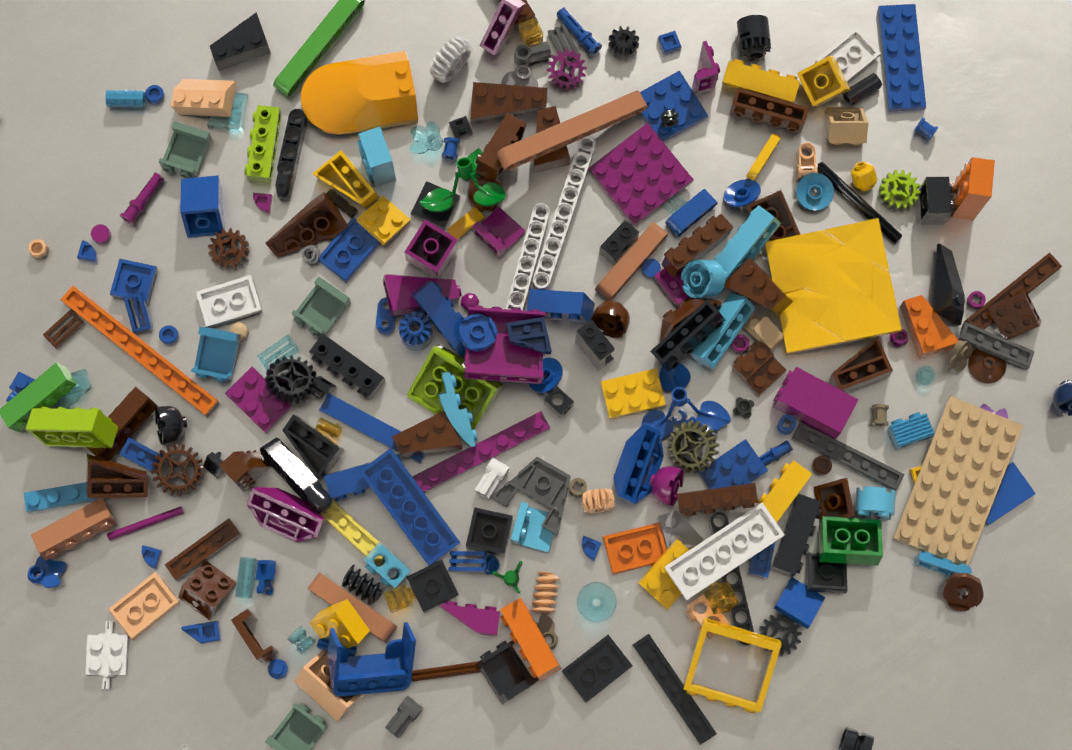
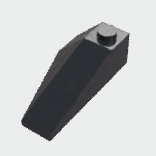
(948, 291)

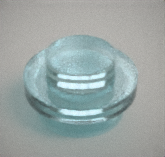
(926, 375)

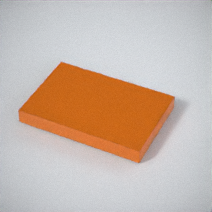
(634, 548)

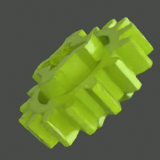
(903, 182)

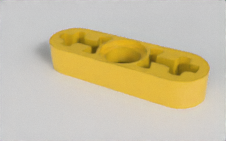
(763, 157)

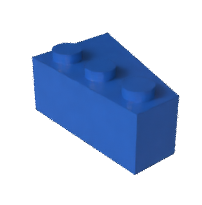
(562, 305)

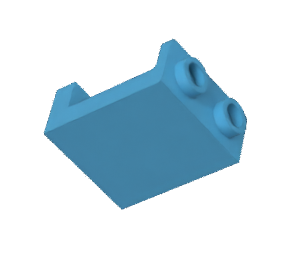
(216, 354)

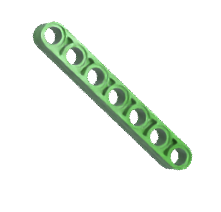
(317, 45)

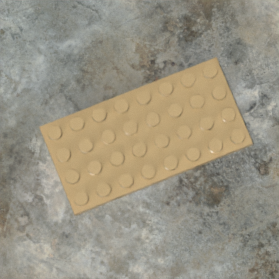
(958, 481)

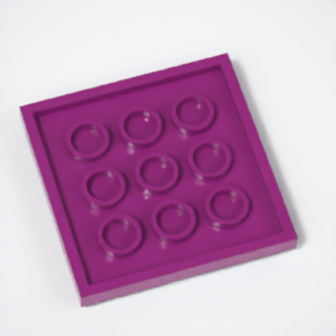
(641, 174)

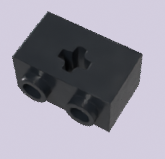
(619, 242)

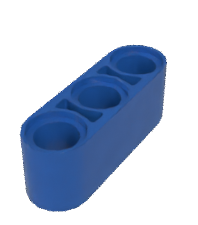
(691, 212)

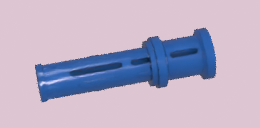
(584, 37)

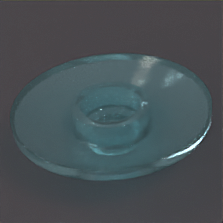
(596, 591)

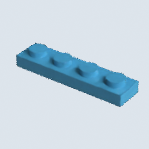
(56, 497)

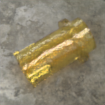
(330, 428)

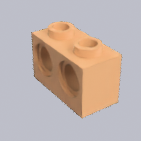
(693, 615)

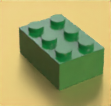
(850, 541)

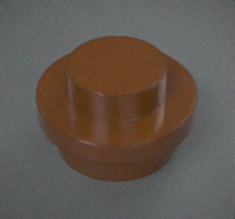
(822, 465)

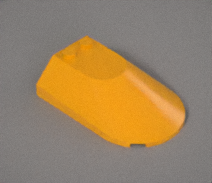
(361, 94)

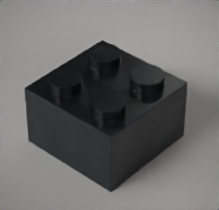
(935, 200)
(489, 531)

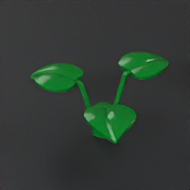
(488, 195)

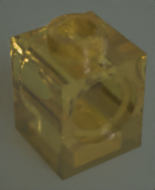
(531, 32)
(721, 597)
(399, 598)

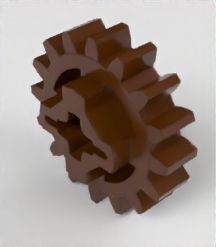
(223, 243)

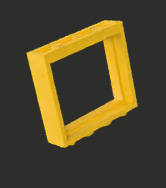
(741, 635)

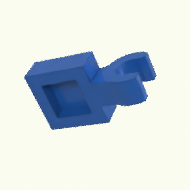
(19, 383)
(265, 573)

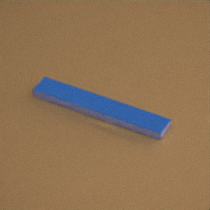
(362, 423)

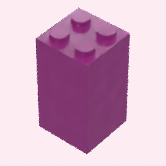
(431, 249)
(814, 402)

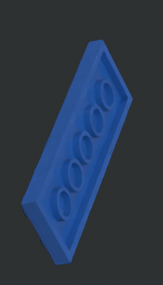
(901, 57)
(409, 506)

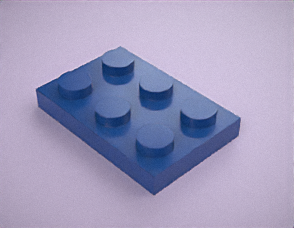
(734, 467)

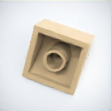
(846, 125)

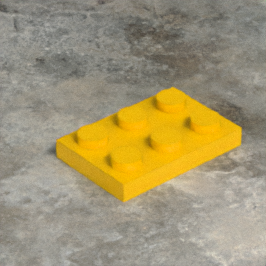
(633, 393)
(657, 580)

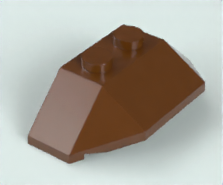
(686, 308)

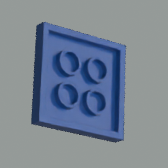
(675, 95)

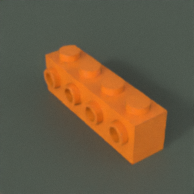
(530, 640)

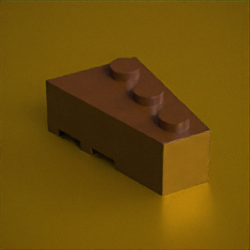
(758, 287)
(245, 468)
(114, 479)

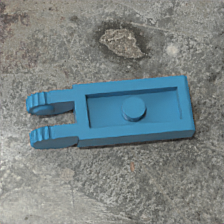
(941, 565)

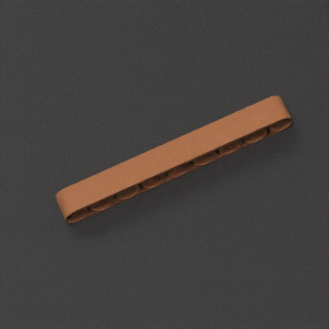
(571, 130)

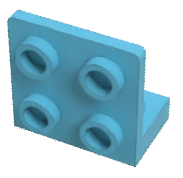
(528, 529)

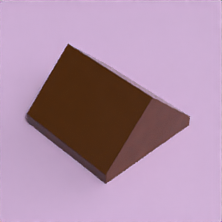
(835, 499)

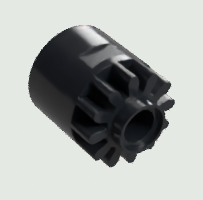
(754, 36)

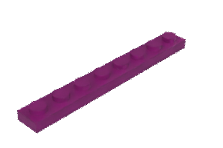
(482, 452)

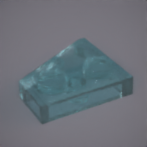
(83, 386)

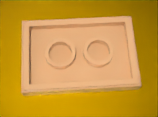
(144, 606)

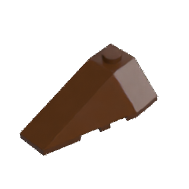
(777, 206)

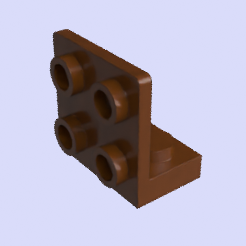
(1015, 315)
(206, 589)

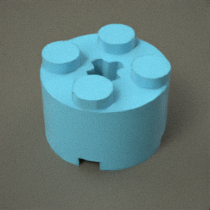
(703, 278)
(875, 502)

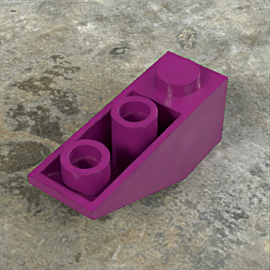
(478, 620)

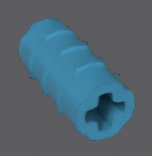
(125, 98)

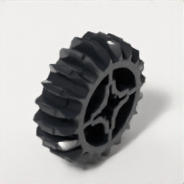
(276, 382)

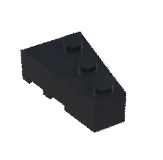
(240, 44)
(313, 446)

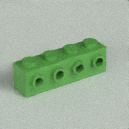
(42, 392)

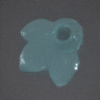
(424, 136)

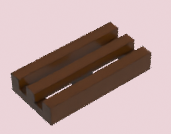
(68, 334)

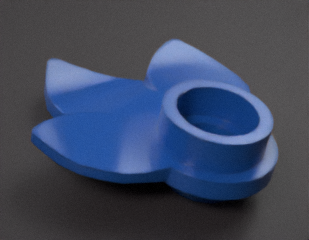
(49, 571)

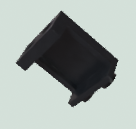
(594, 345)
(505, 672)

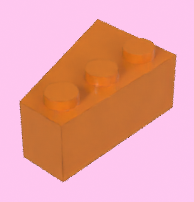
(926, 327)

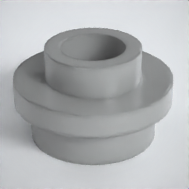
(306, 254)

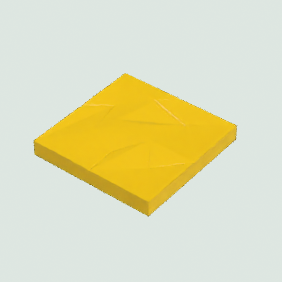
(836, 286)

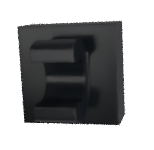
(460, 128)
(323, 386)
(212, 464)

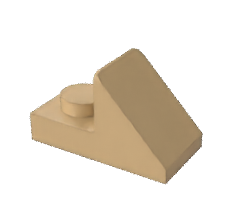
(763, 331)

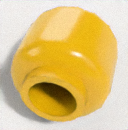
(864, 176)

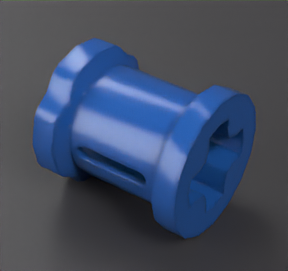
(926, 129)
(450, 148)
(788, 419)

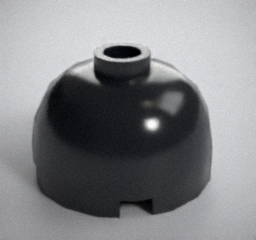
(170, 424)

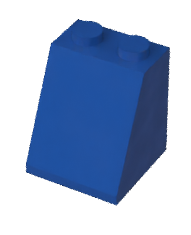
(202, 206)

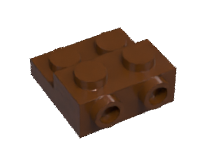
(758, 368)

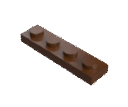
(202, 549)

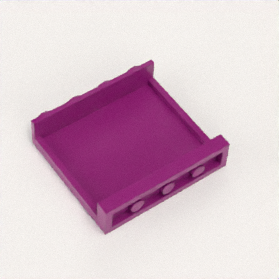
(502, 359)

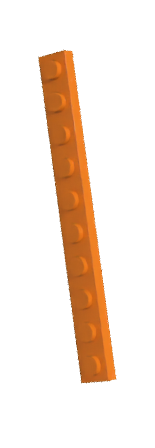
(139, 350)

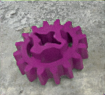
(569, 76)

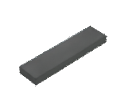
(996, 345)

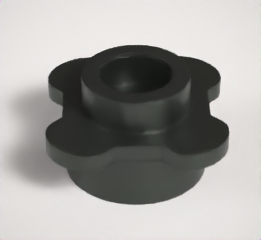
(669, 118)
(744, 412)

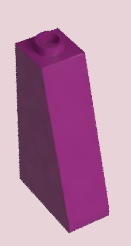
(399, 291)

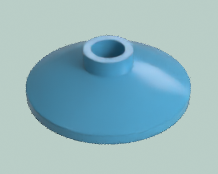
(824, 191)

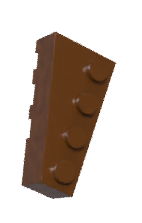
(497, 100)

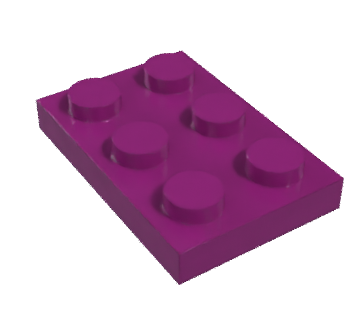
(254, 400)

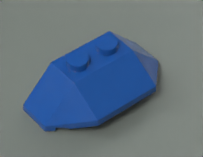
(638, 462)

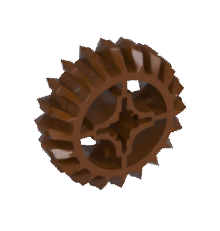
(190, 458)

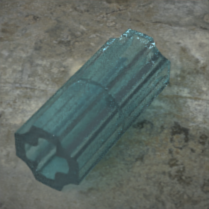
(246, 578)

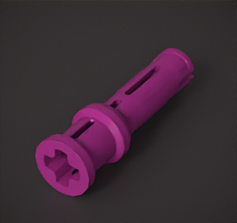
(137, 206)

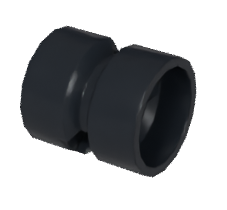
(853, 741)

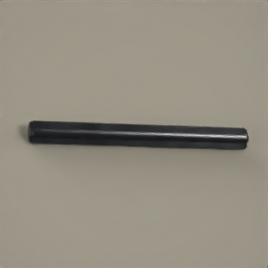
(859, 202)

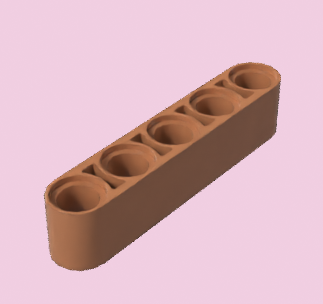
(631, 261)
(333, 594)

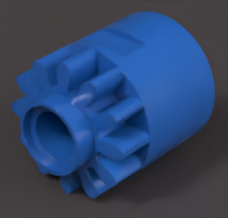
(415, 340)

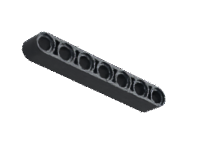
(738, 587)

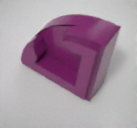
(263, 201)

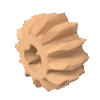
(598, 500)

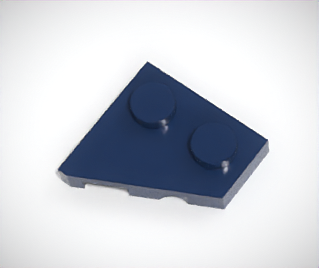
(529, 334)

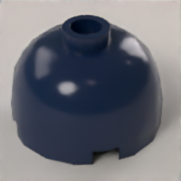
(1063, 398)

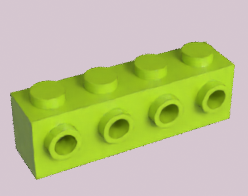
(263, 145)

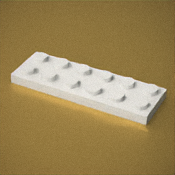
(724, 551)

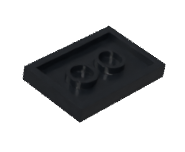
(597, 668)

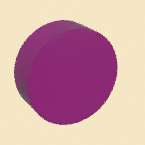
(100, 234)

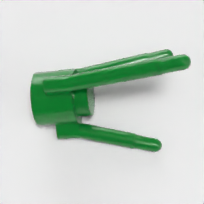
(511, 577)

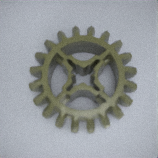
(696, 453)

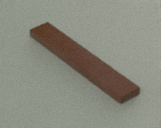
(1029, 280)

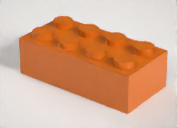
(973, 188)

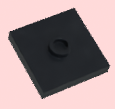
(439, 219)
(825, 576)
(432, 586)

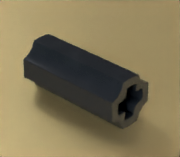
(862, 89)

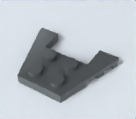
(543, 484)

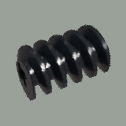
(362, 585)

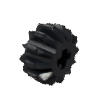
(617, 44)

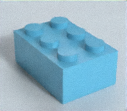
(376, 156)

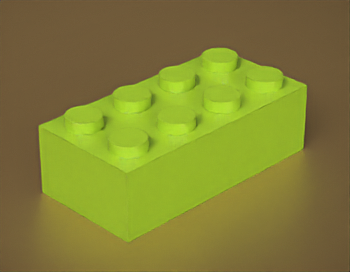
(72, 427)

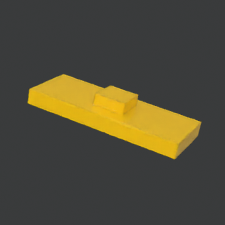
(465, 223)

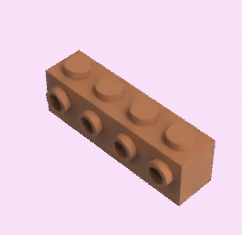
(73, 529)

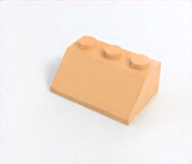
(204, 97)
(316, 682)

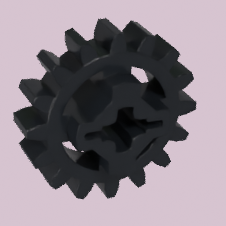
(775, 625)

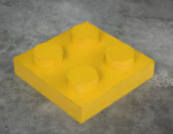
(383, 220)

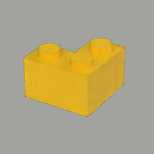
(345, 621)

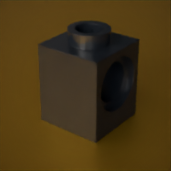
(559, 410)

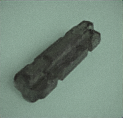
(342, 204)

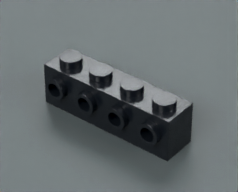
(688, 335)
(347, 366)
(796, 535)

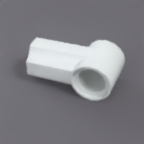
(494, 473)

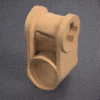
(806, 164)

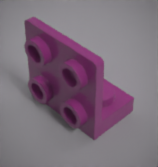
(707, 76)
(498, 231)

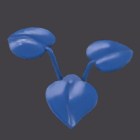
(676, 380)

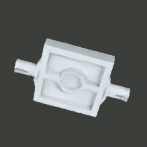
(107, 655)

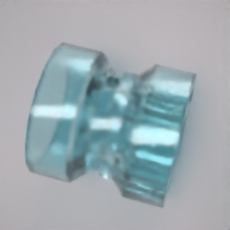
(301, 640)

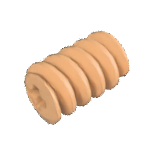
(545, 593)

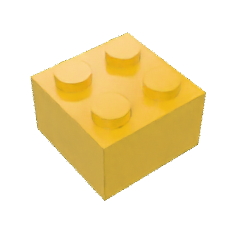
(823, 81)

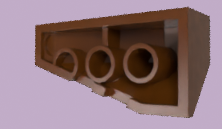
(311, 225)

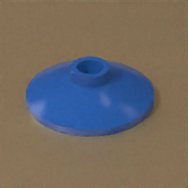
(742, 193)
(551, 377)

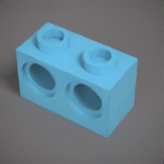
(388, 563)

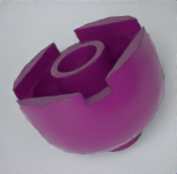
(666, 484)

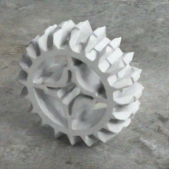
(450, 59)

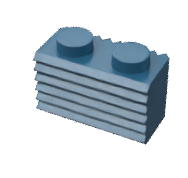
(910, 431)

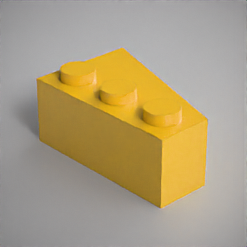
(346, 179)

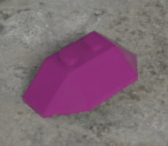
(284, 513)

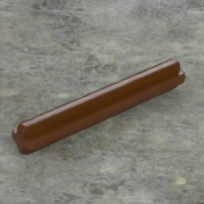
(445, 671)

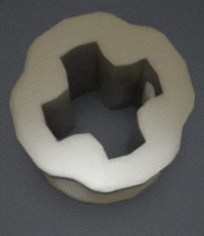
(880, 415)
(580, 482)

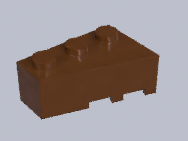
(548, 118)
(508, 132)
(863, 368)
(428, 436)

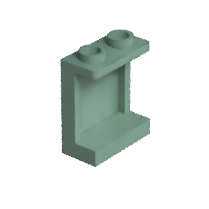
(186, 150)
(321, 308)
(297, 730)

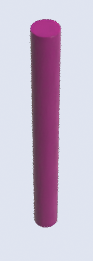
(145, 523)

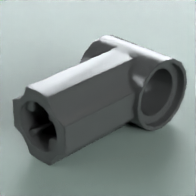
(533, 52)
(406, 713)

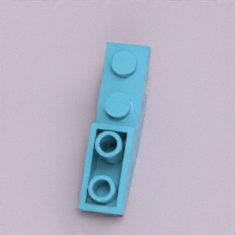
(459, 417)

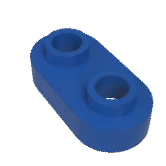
(384, 315)

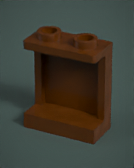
(241, 623)

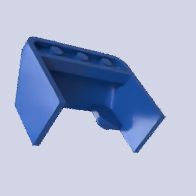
(372, 672)

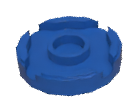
(477, 332)

